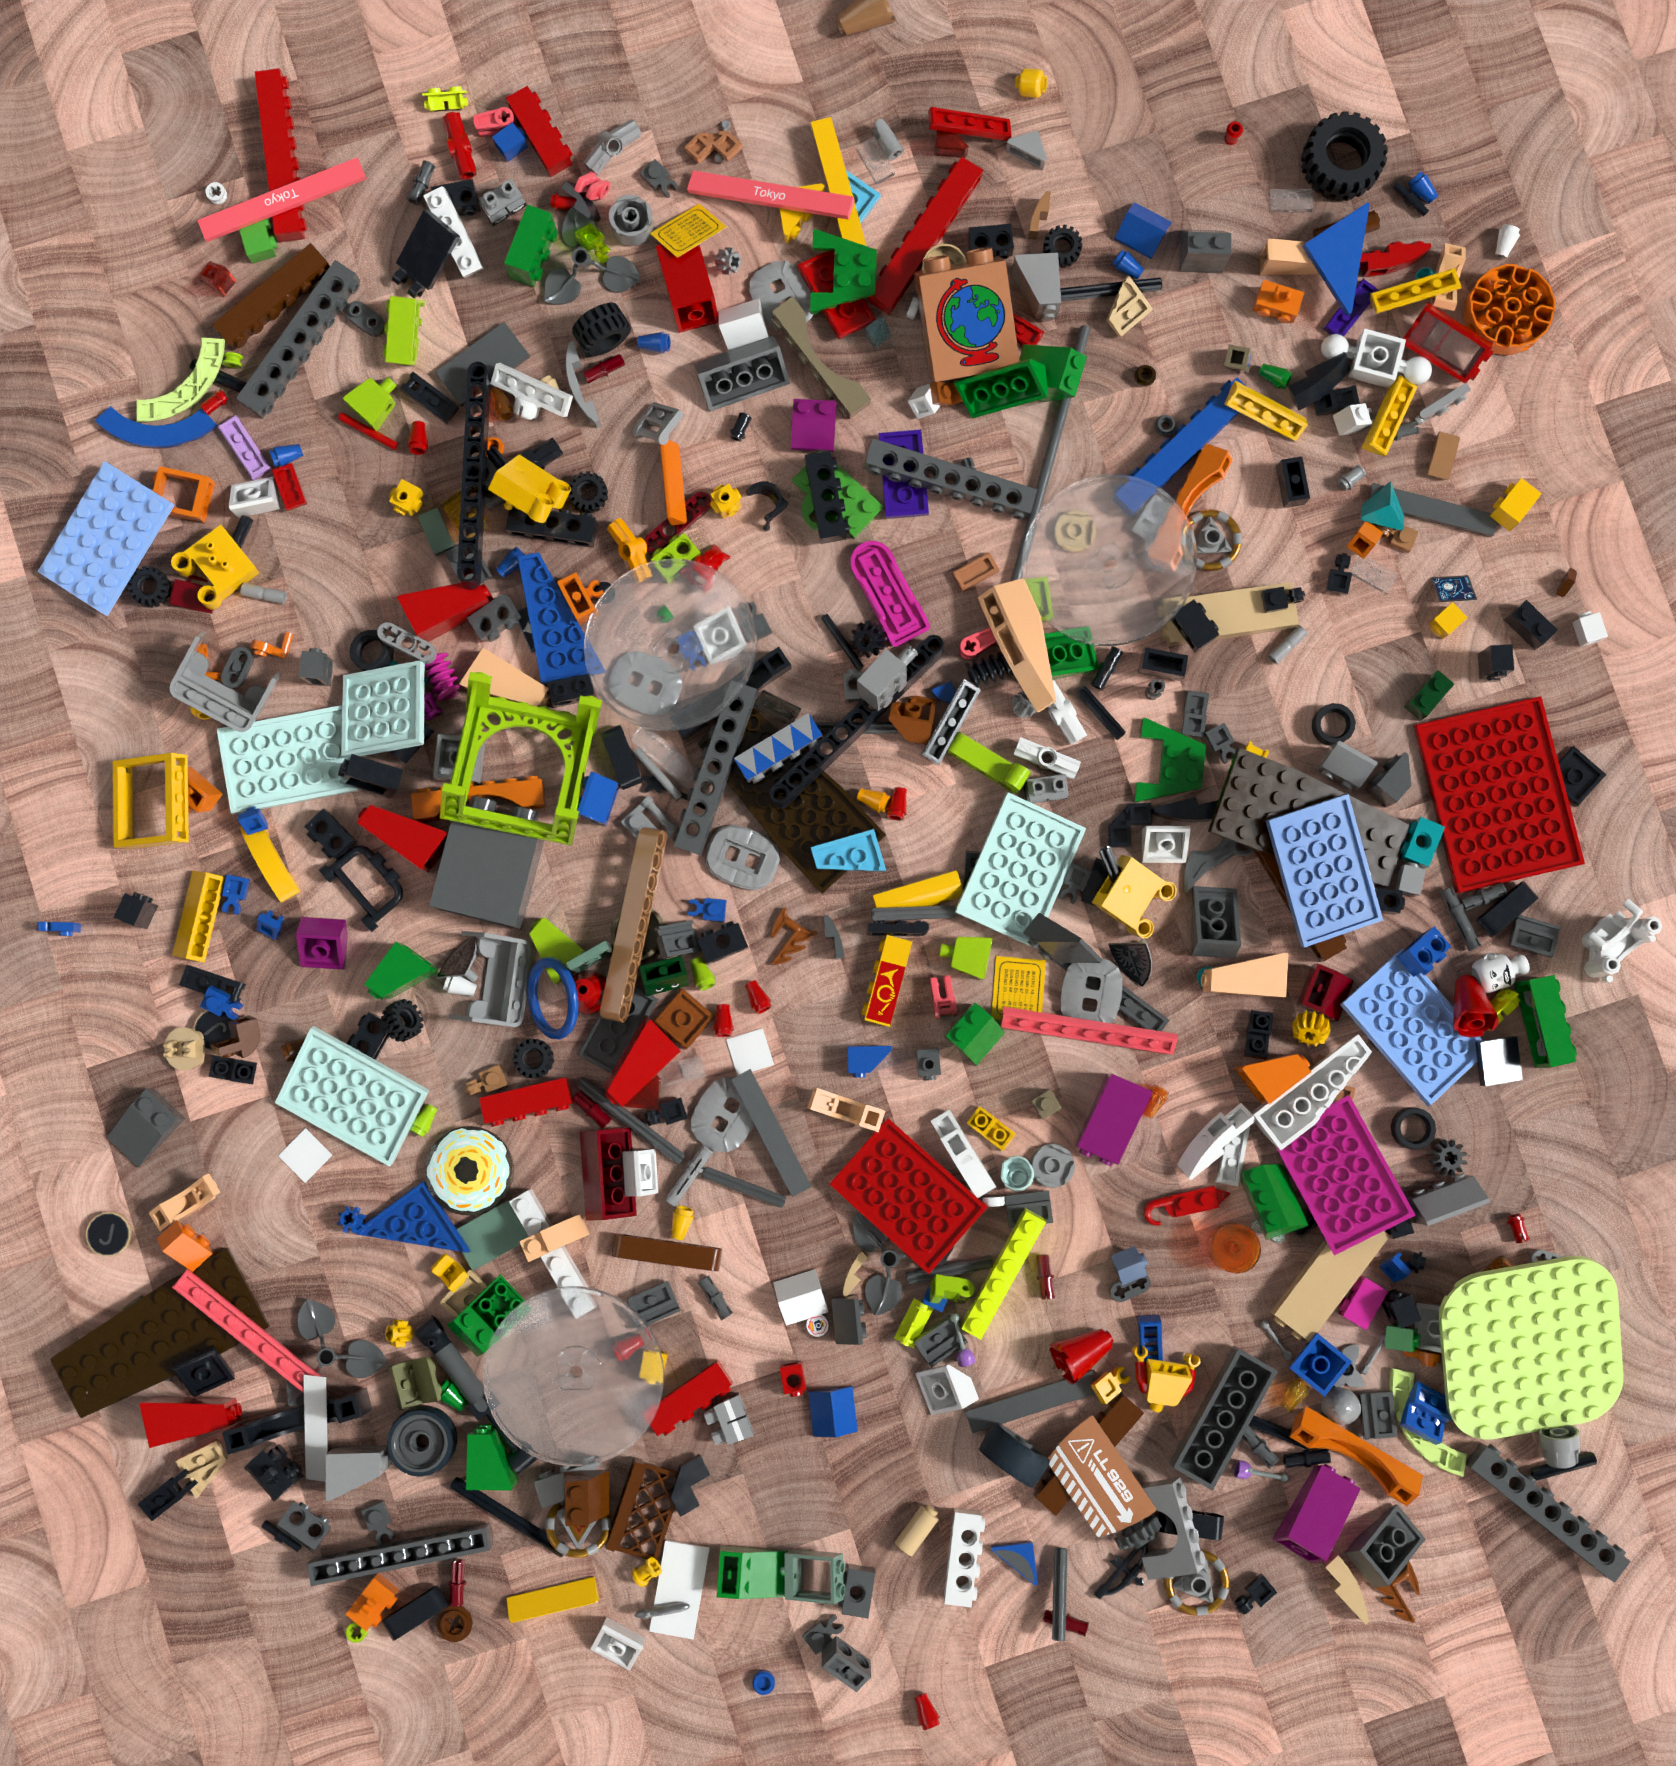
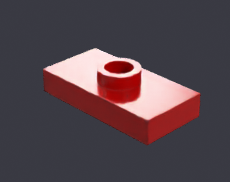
(289, 487)

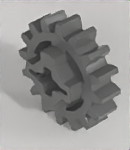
(1138, 1534)

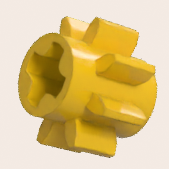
(399, 1333)

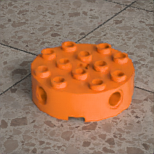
(1510, 308)

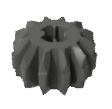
(1455, 1161)

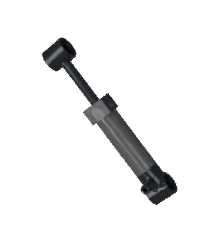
(433, 1336)

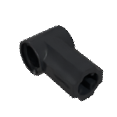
(544, 453)

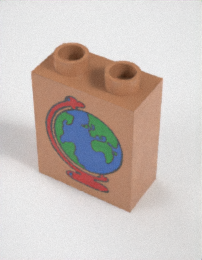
(966, 315)

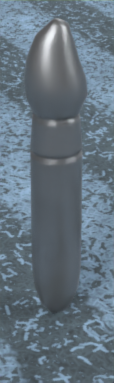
(646, 1613)

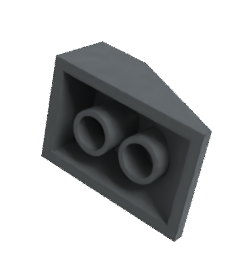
(1215, 922)
(1058, 942)
(145, 1126)
(1385, 1547)

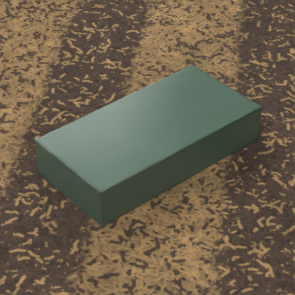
(436, 531)

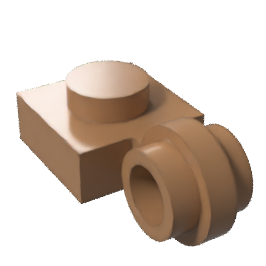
(1400, 539)
(491, 1080)

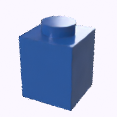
(510, 141)

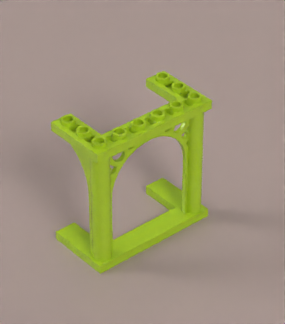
(478, 707)

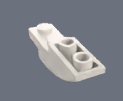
(1212, 1138)
(963, 1154)

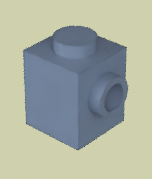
(1129, 1265)

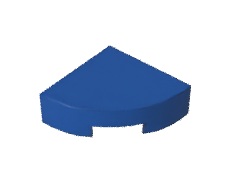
(944, 692)

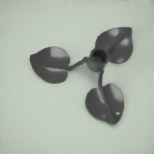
(561, 285)
(880, 1291)
(363, 1356)

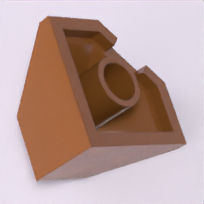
(914, 718)

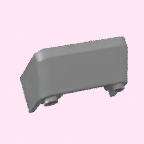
(214, 698)
(504, 981)

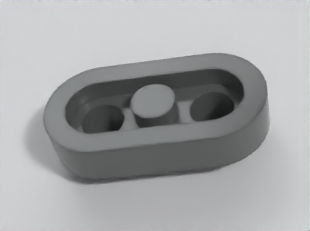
(364, 318)
(238, 668)

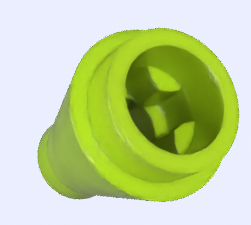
(702, 974)
(424, 1120)

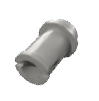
(1346, 481)

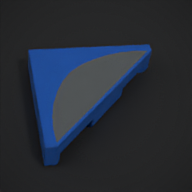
(1020, 1557)

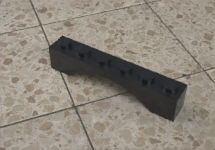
(763, 673)

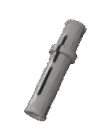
(703, 1153)

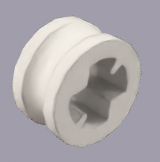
(217, 200)

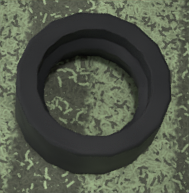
(359, 643)
(1342, 710)
(1430, 1128)

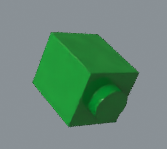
(1402, 1339)

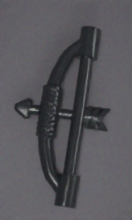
(1130, 1576)

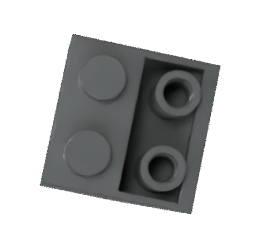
(1392, 781)
(847, 1321)

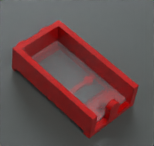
(1448, 344)

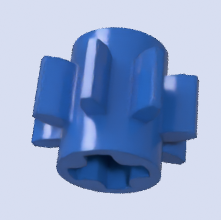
(345, 1217)

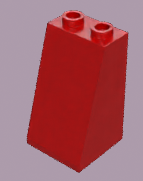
(688, 288)
(442, 608)
(413, 840)
(641, 1060)
(178, 1418)

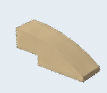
(1346, 1586)

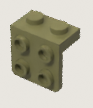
(415, 1382)

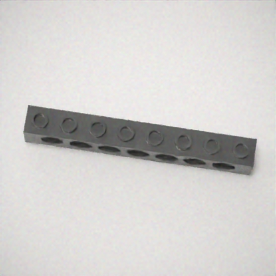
(299, 327)
(1023, 495)
(696, 843)
(400, 1554)
(1610, 1565)

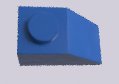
(865, 1059)

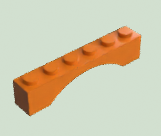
(1209, 469)
(526, 794)
(1394, 1476)

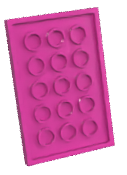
(1345, 1178)

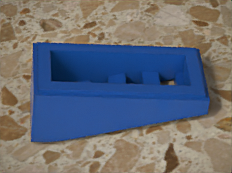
(1144, 1324)

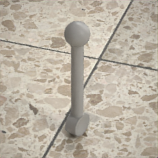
(726, 125)
(1286, 1354)
(1365, 1369)

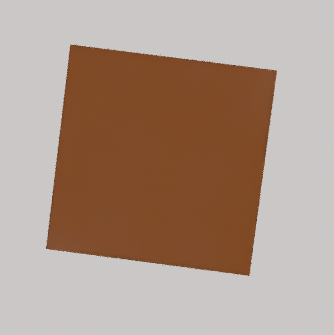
(684, 1018)

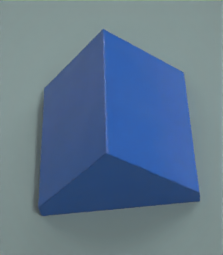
(1142, 230)
(1320, 1364)
(833, 1412)

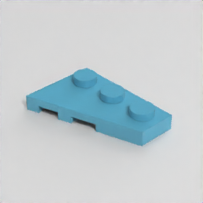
(853, 853)

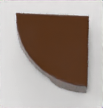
(1567, 582)

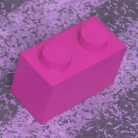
(1362, 1302)

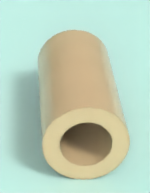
(917, 1529)

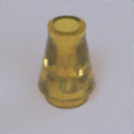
(1295, 1394)

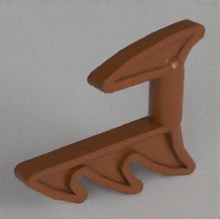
(800, 935)
(1396, 1600)

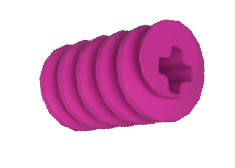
(441, 678)

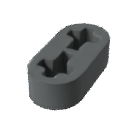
(1131, 1292)

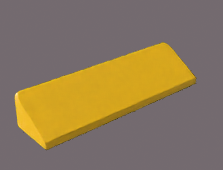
(1415, 291)
(1266, 411)
(1389, 416)
(552, 1599)

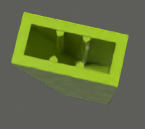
(553, 943)

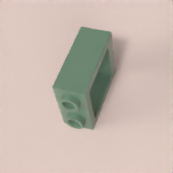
(794, 1577)

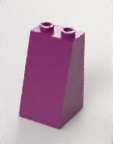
(1112, 1119)
(1317, 1514)

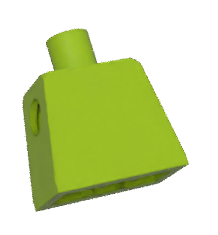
(372, 401)
(968, 955)

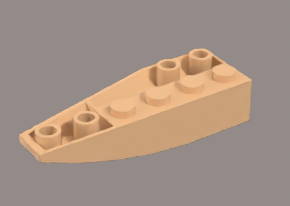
(1021, 638)

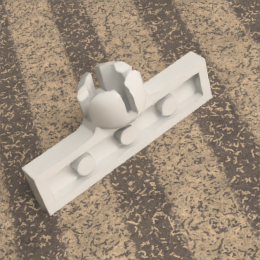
(530, 393)

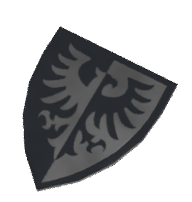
(1133, 960)
(461, 961)

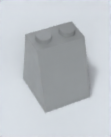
(1039, 283)
(352, 1467)

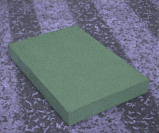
(590, 957)
(492, 1235)

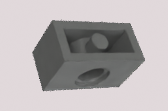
(858, 1604)

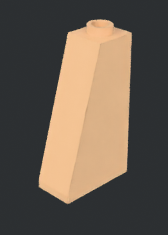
(1285, 258)
(508, 680)
(1252, 977)

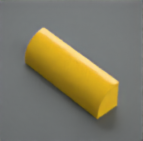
(922, 893)
(198, 916)

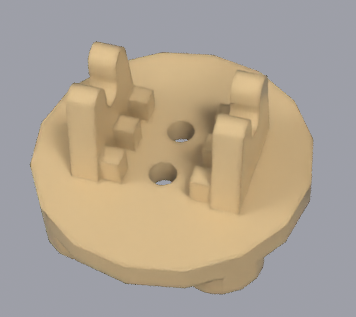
(193, 1048)

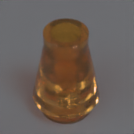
(501, 405)
(1156, 1101)

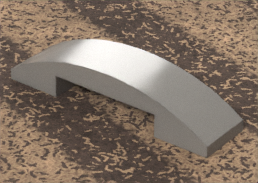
(572, 364)

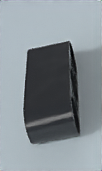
(621, 757)
(1507, 909)
(1207, 1524)
(414, 1613)

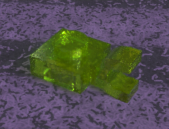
(593, 239)

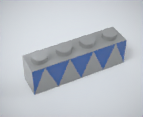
(778, 748)

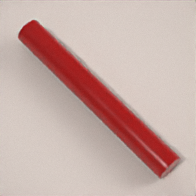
(368, 431)

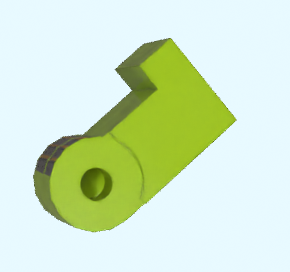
(950, 1288)

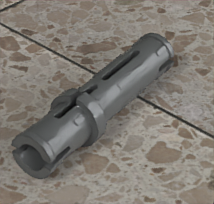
(1462, 923)

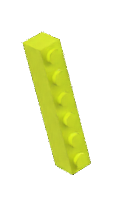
(1002, 1273)

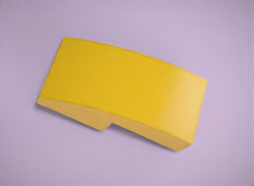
(991, 1128)

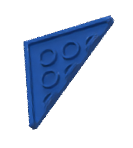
(1338, 255)
(416, 1220)

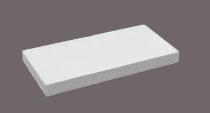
(680, 1582)

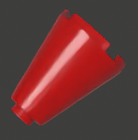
(595, 984)
(1472, 1008)
(1080, 1353)

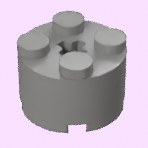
(627, 231)

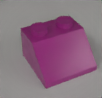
(813, 425)
(322, 943)

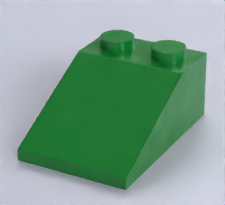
(1069, 656)

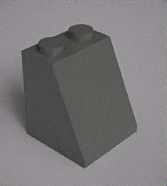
(1204, 250)

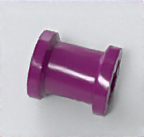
(435, 712)

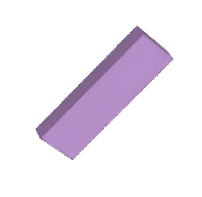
(244, 447)

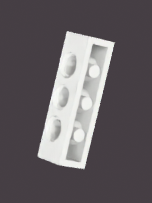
(464, 251)
(963, 1594)

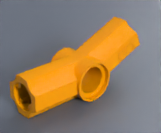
(630, 548)

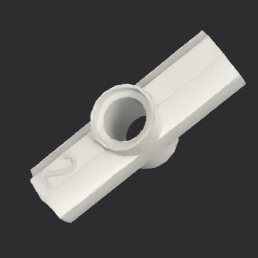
(1065, 717)
(1061, 763)

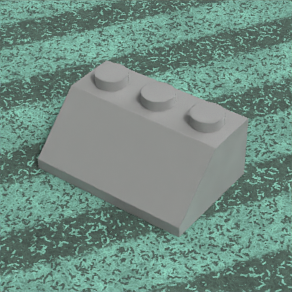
(1447, 1199)

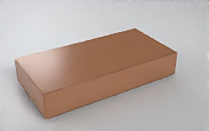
(975, 572)

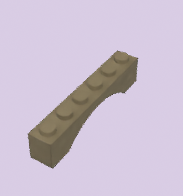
(848, 393)

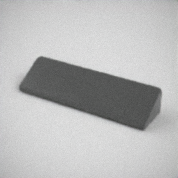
(950, 722)

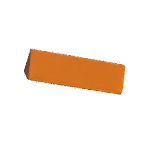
(673, 483)

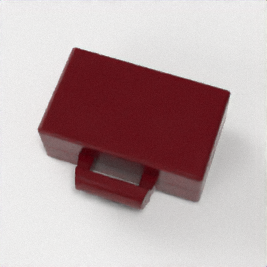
(185, 595)

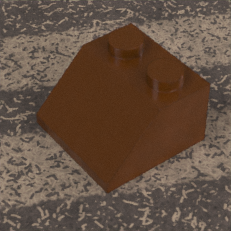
(585, 1496)

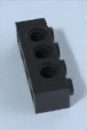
(816, 464)
(583, 536)

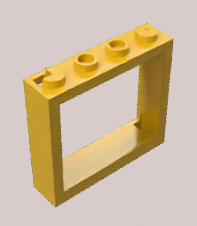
(175, 801)

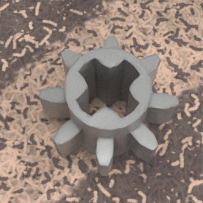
(727, 261)
(1022, 705)

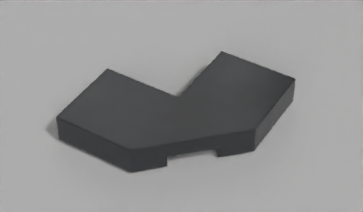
(1120, 828)
(687, 1475)

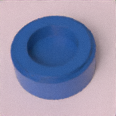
(763, 1682)

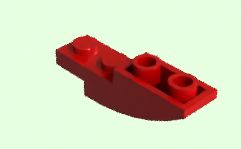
(1394, 258)

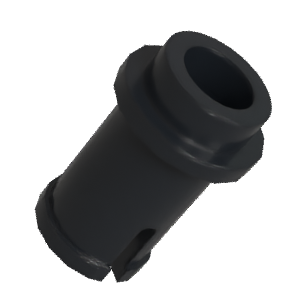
(740, 427)

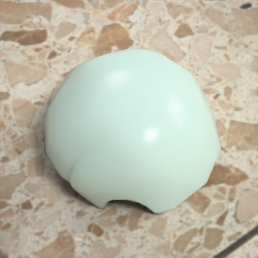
(1017, 1173)

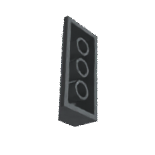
(742, 373)

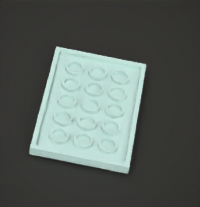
(283, 760)
(1019, 867)
(351, 1096)

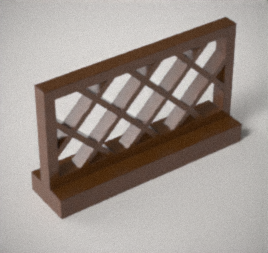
(625, 1505)

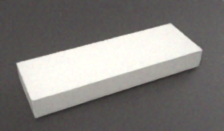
(1232, 1160)

